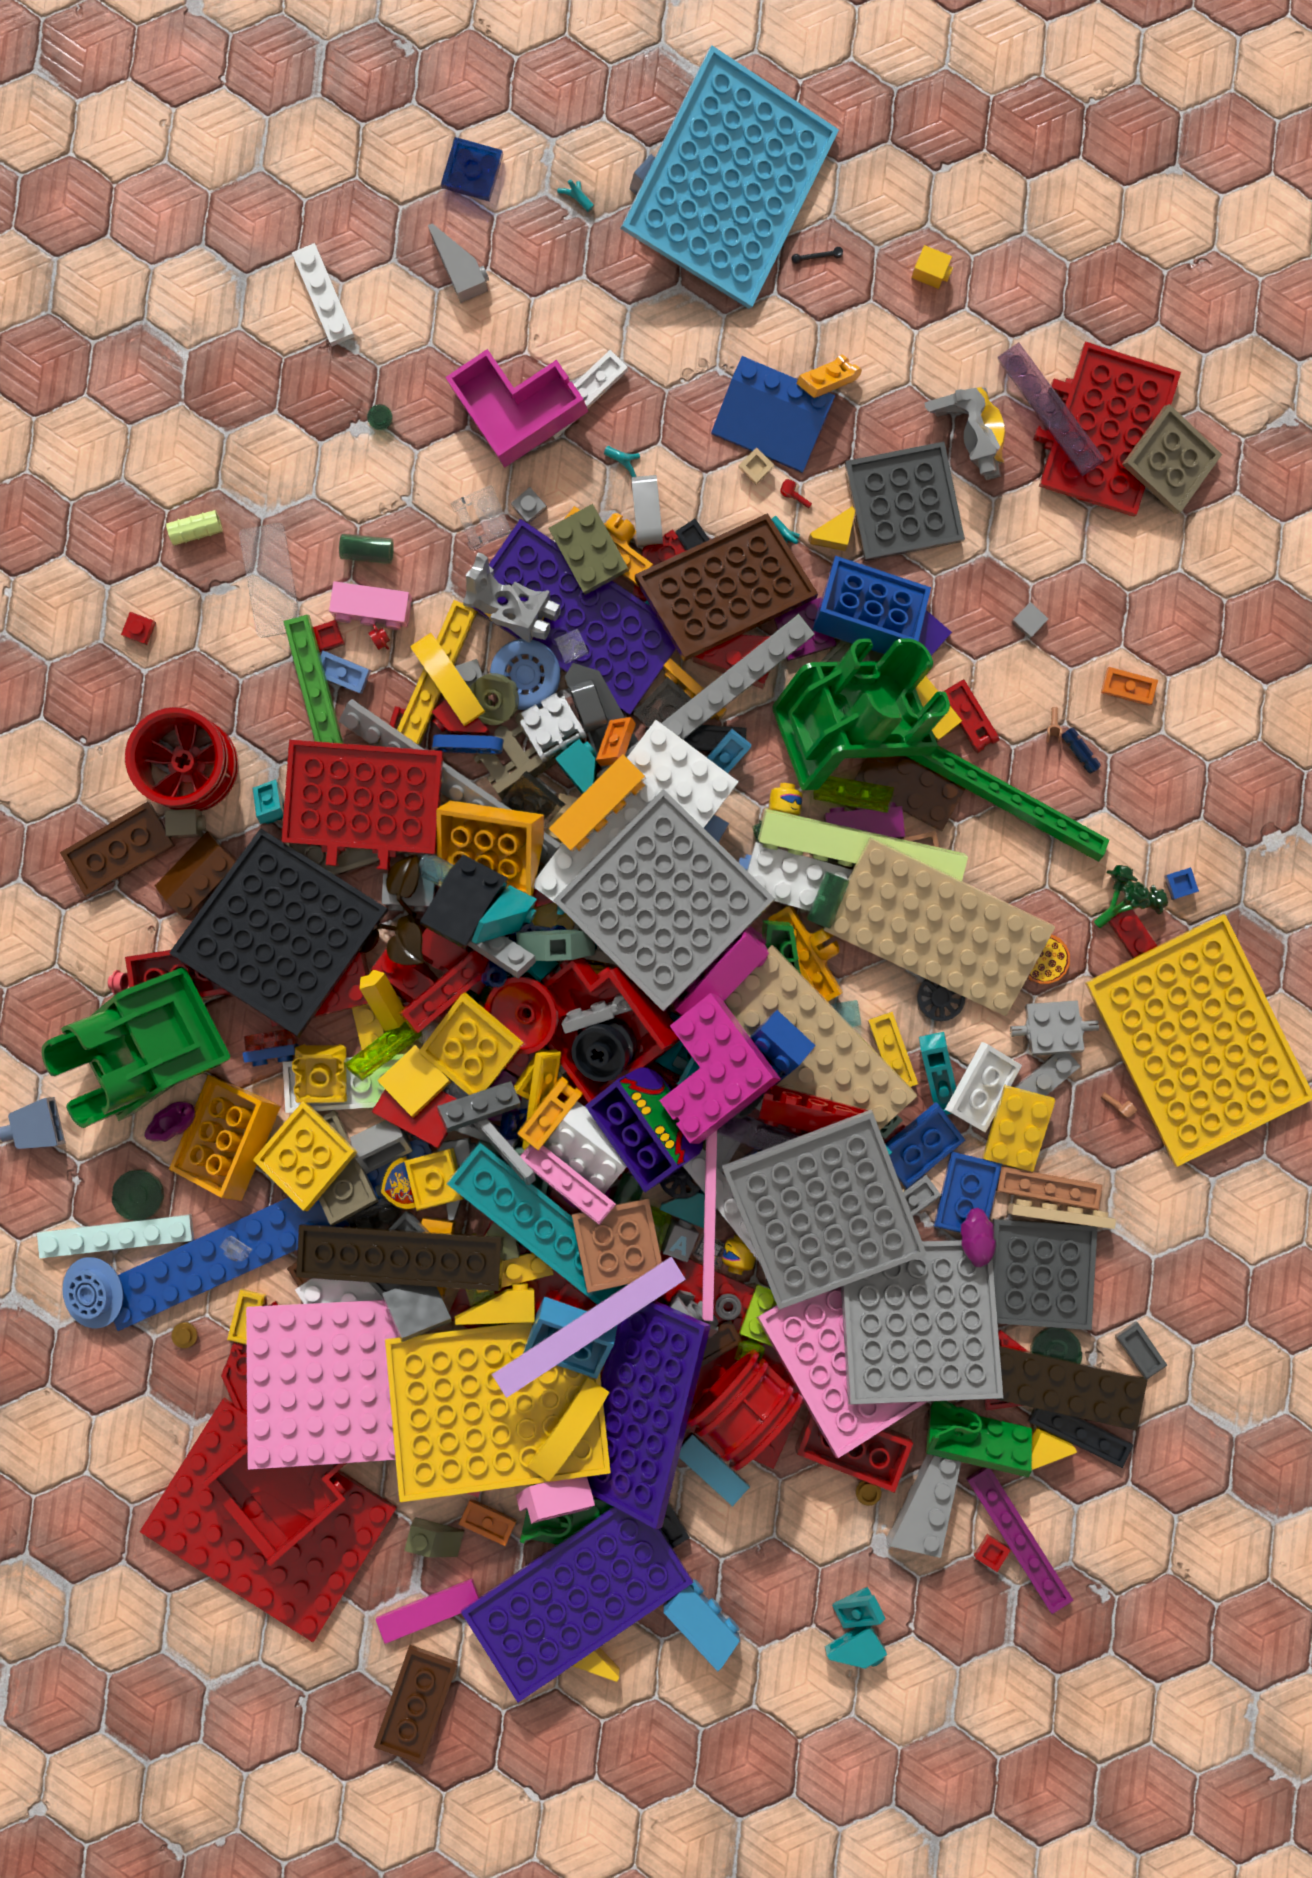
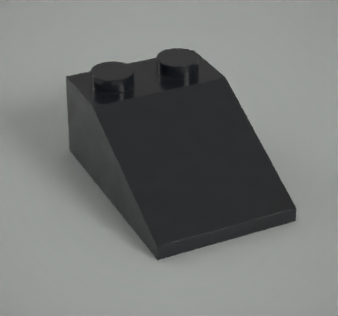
(463, 900)

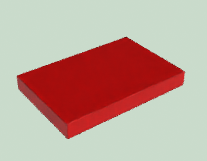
(425, 1125)

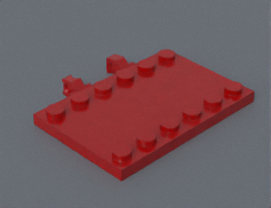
(1115, 404)
(362, 798)

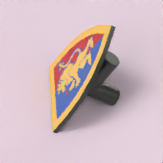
(396, 1186)

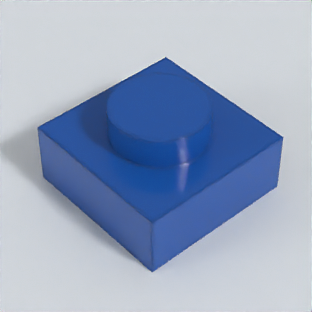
(1181, 883)

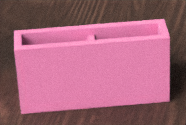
(555, 1498)

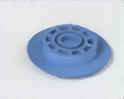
(528, 673)
(85, 1294)

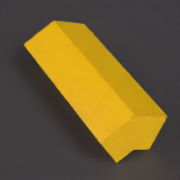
(382, 999)

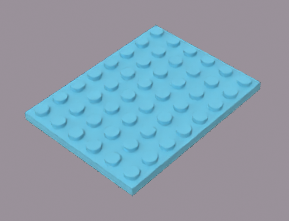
(729, 178)

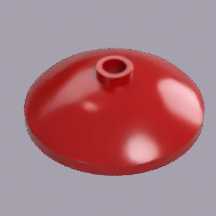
(509, 1007)

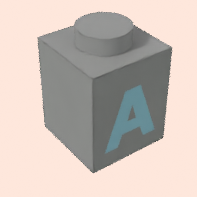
(679, 1239)

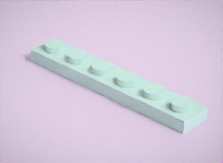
(115, 1236)

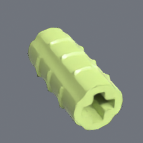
(194, 527)

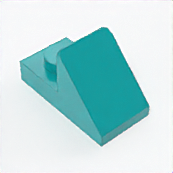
(268, 802)
(859, 1610)

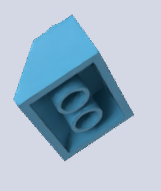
(555, 1315)
(703, 1624)

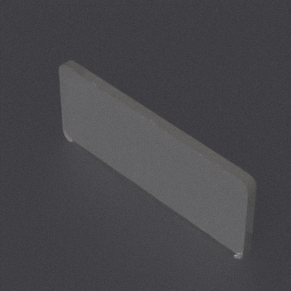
(269, 578)

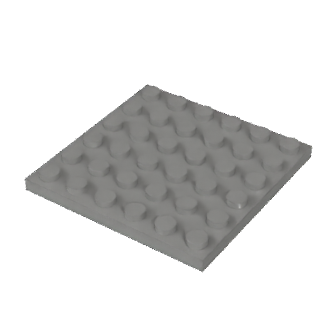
(664, 900)
(824, 1209)
(923, 1331)

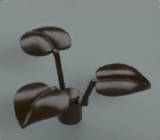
(407, 942)

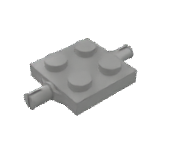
(1054, 1028)

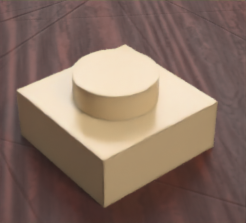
(756, 466)

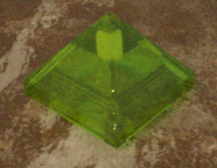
(748, 1345)

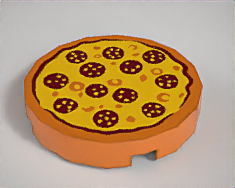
(1051, 963)

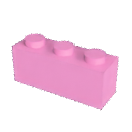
(370, 605)

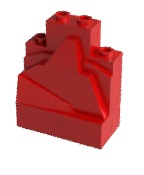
(580, 987)
(276, 1503)

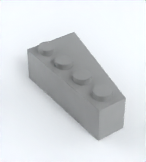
(927, 1510)

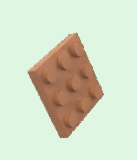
(618, 1247)

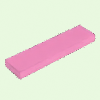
(568, 1183)

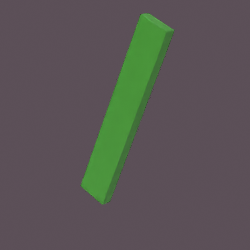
(312, 679)

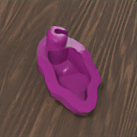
(170, 1122)
(978, 1237)

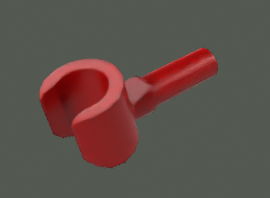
(788, 491)

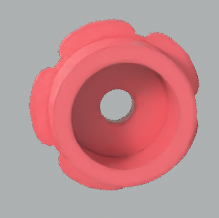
(118, 982)

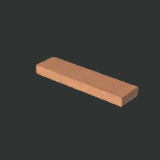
(1049, 1188)

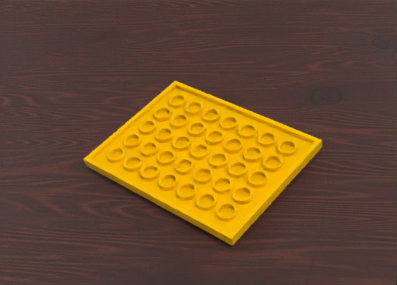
(1199, 1040)
(459, 1428)

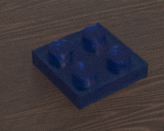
(472, 169)

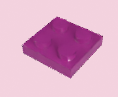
(818, 642)

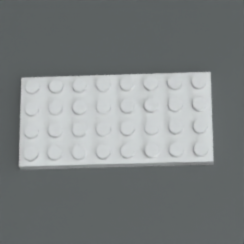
(667, 765)

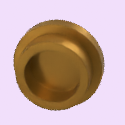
(184, 1335)
(867, 1493)

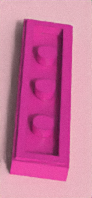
(426, 1611)

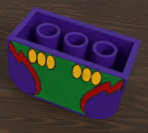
(642, 1127)

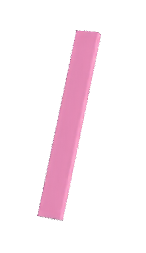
(709, 1227)

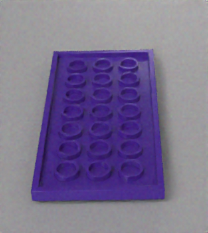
(616, 626)
(647, 1408)
(575, 1599)

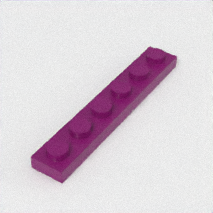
(1020, 1539)

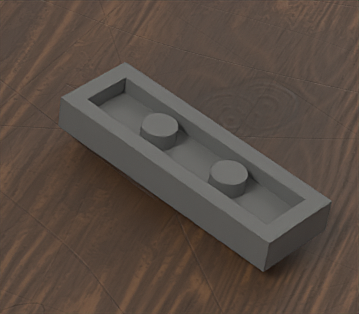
(478, 1106)

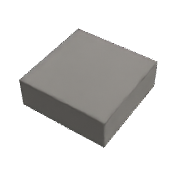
(1029, 620)

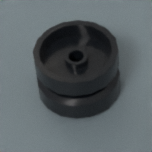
(604, 1049)

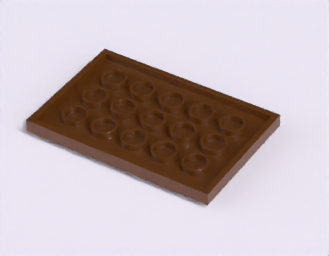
(725, 586)

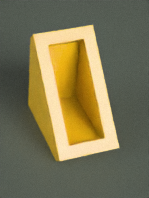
(835, 532)
(1049, 1448)

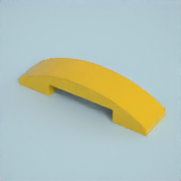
(447, 679)
(569, 1430)

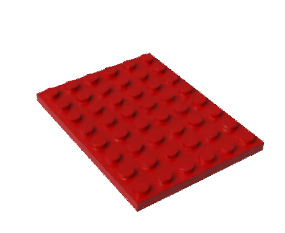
(307, 1578)

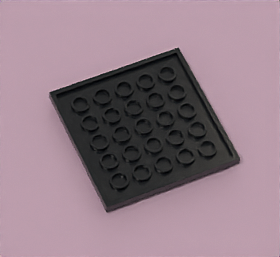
(279, 932)

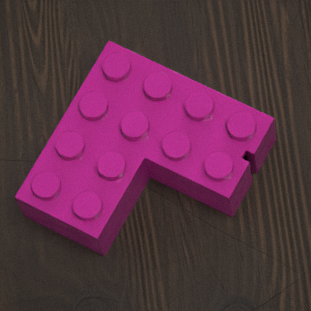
(520, 416)
(729, 1072)

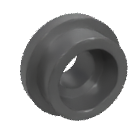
(728, 1315)

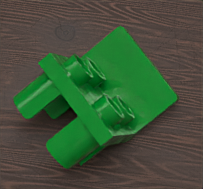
(858, 710)
(137, 1047)

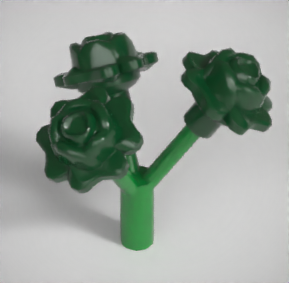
(1135, 895)

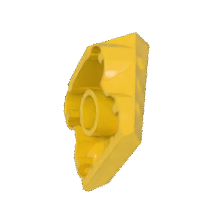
(320, 1073)

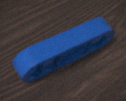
(468, 744)

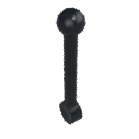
(837, 253)

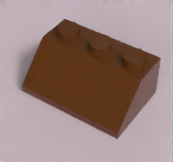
(196, 876)

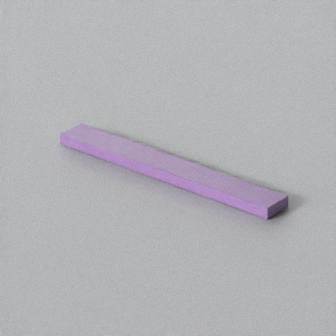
(588, 1327)

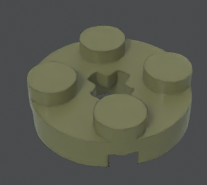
(505, 691)

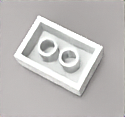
(586, 1148)

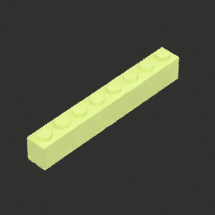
(847, 843)

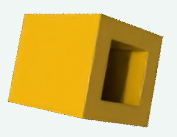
(932, 267)

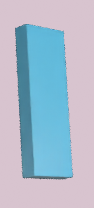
(713, 1470)

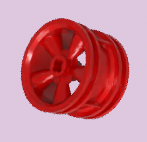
(144, 749)
(744, 1410)

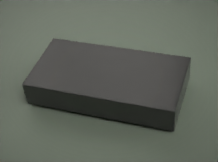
(1141, 1350)

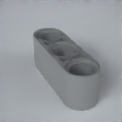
(647, 510)

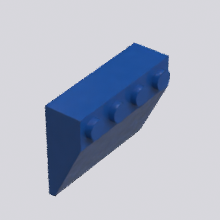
(771, 414)
(870, 605)

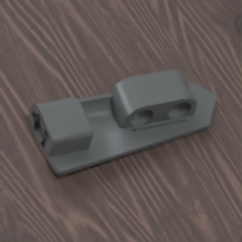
(593, 703)

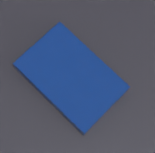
(923, 1144)
(967, 1185)

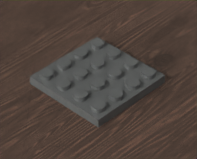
(904, 501)
(1044, 1273)

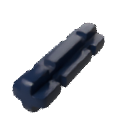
(1081, 750)

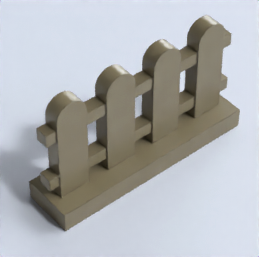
(519, 758)

